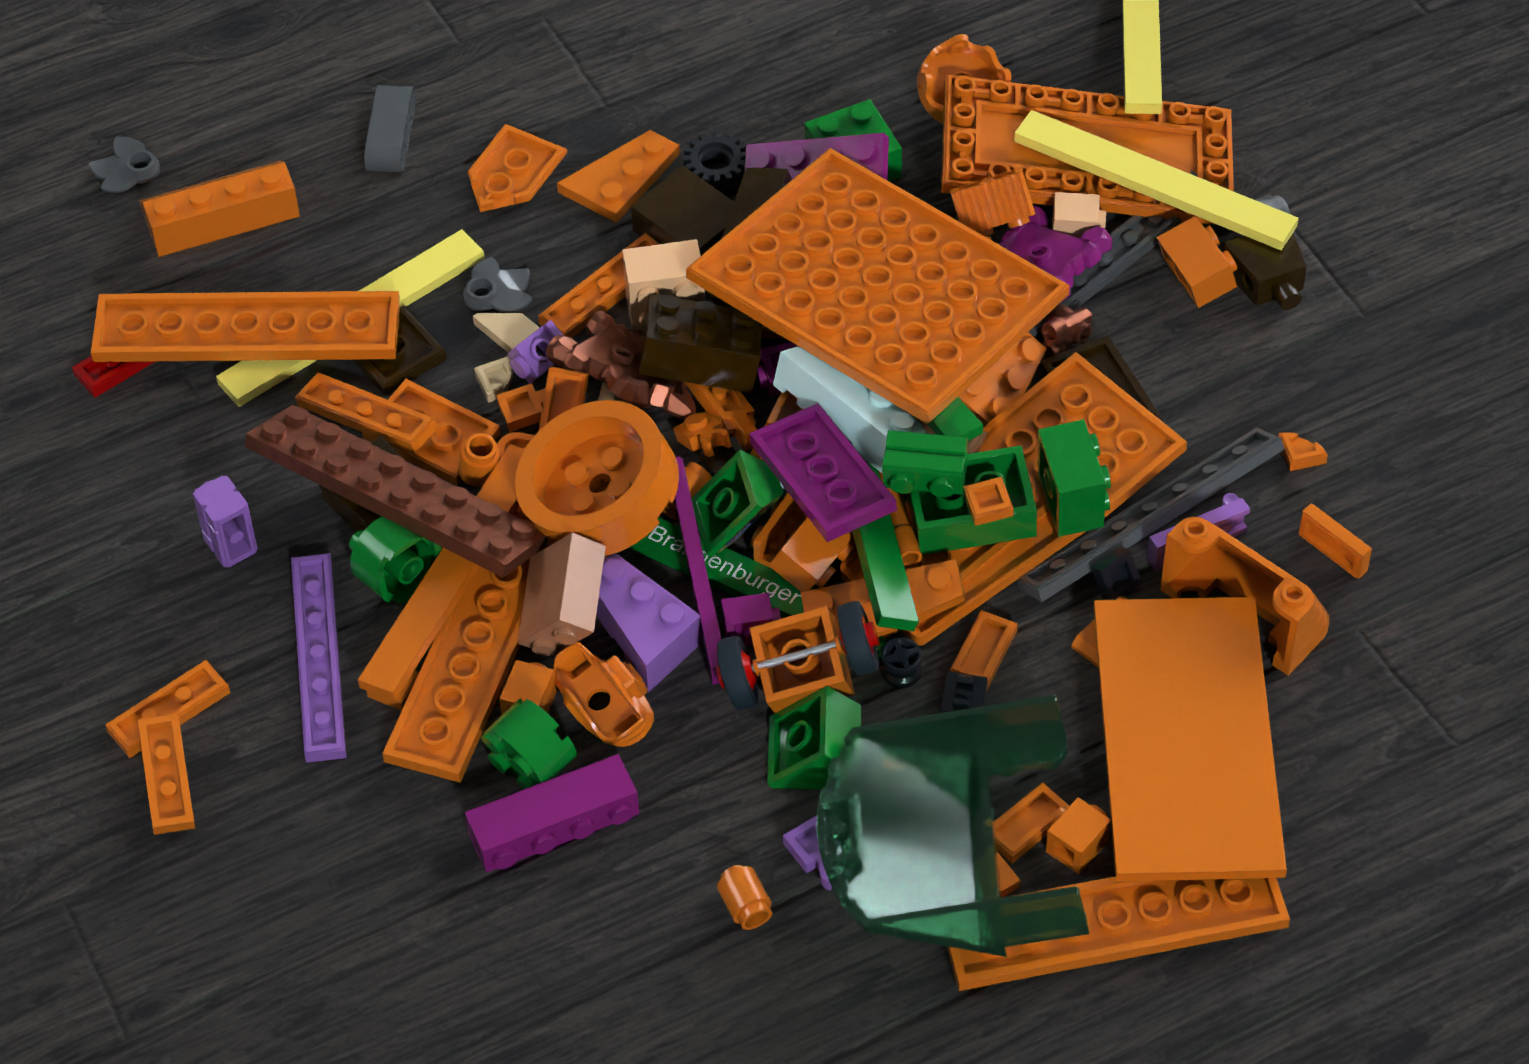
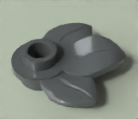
(128, 166)
(497, 288)

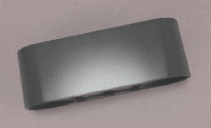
(390, 128)

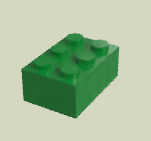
(946, 521)

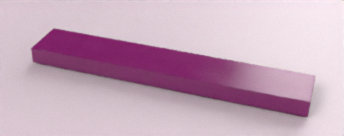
(697, 571)

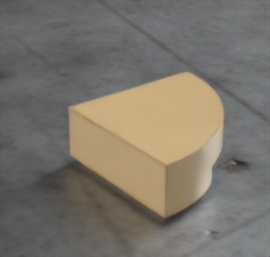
(494, 377)

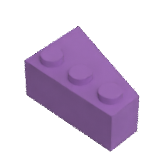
(646, 620)

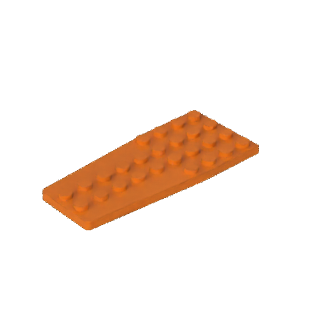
(1131, 445)

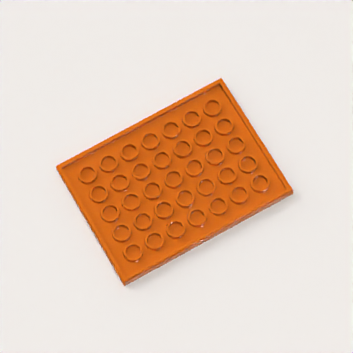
(878, 284)

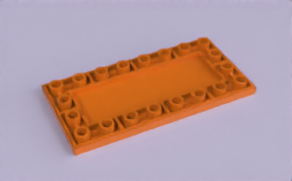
(985, 114)
(1188, 740)

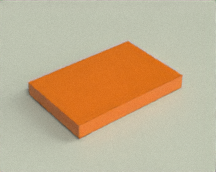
(455, 424)

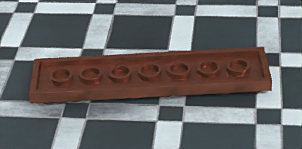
(397, 490)

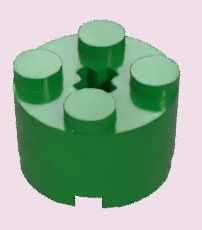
(391, 559)
(528, 744)

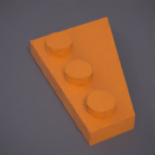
(621, 176)

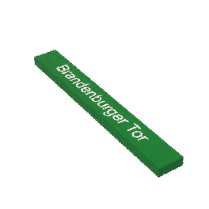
(727, 571)

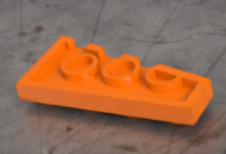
(932, 588)

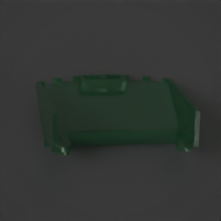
(914, 827)

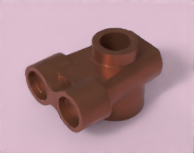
(1065, 328)

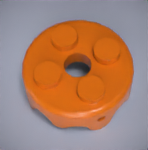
(955, 58)

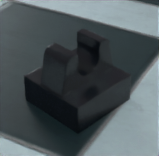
(1115, 574)
(963, 691)

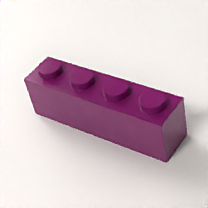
(552, 813)

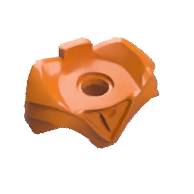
(583, 674)

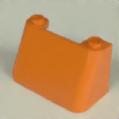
(1206, 557)

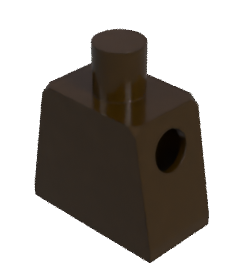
(1268, 272)

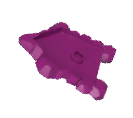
(1055, 251)

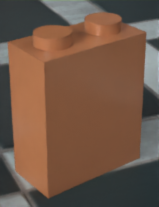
(561, 594)

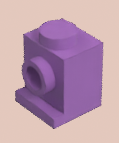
(524, 357)

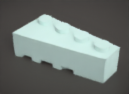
(850, 405)

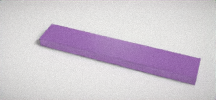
(318, 658)

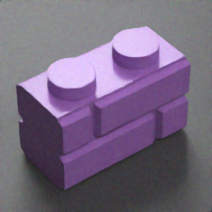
(225, 521)

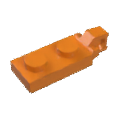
(730, 409)

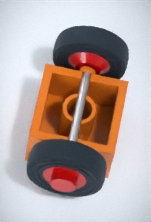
(799, 656)

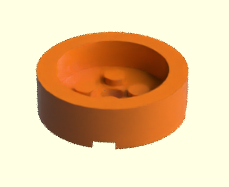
(579, 449)

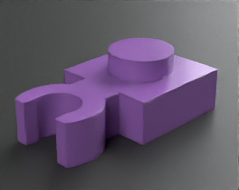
(804, 847)

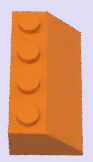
(220, 208)

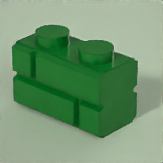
(925, 463)

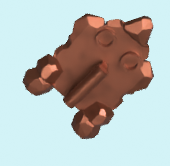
(614, 359)

